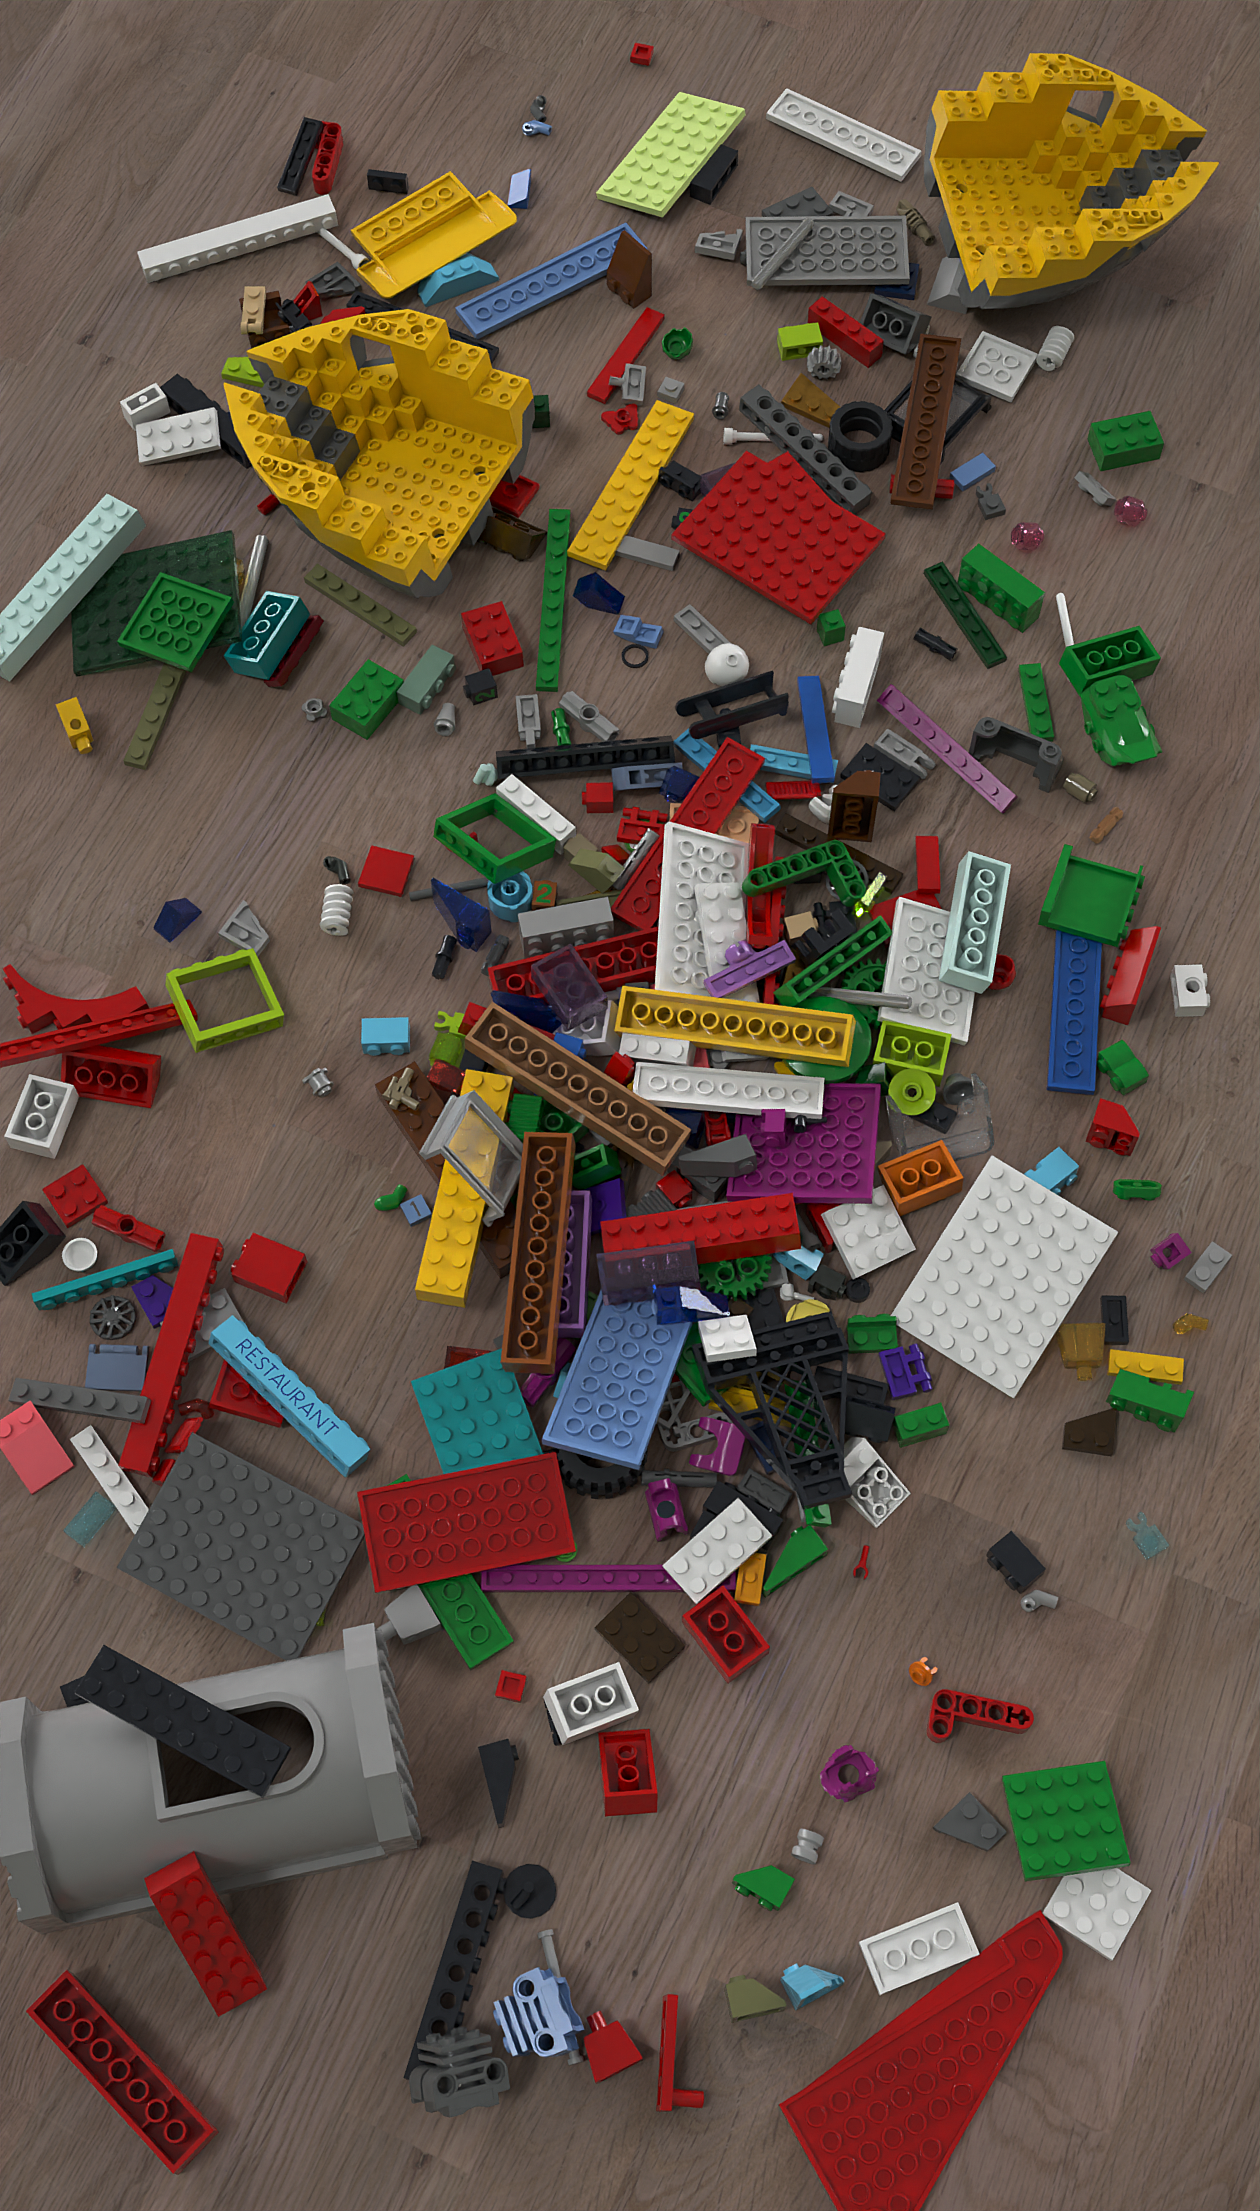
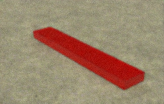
(626, 354)

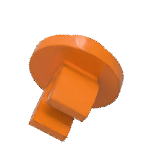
(921, 1673)

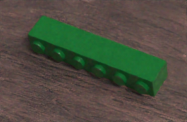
(833, 962)

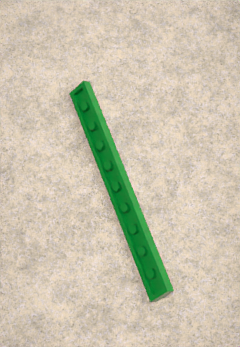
(553, 600)

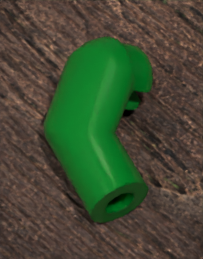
(391, 1201)

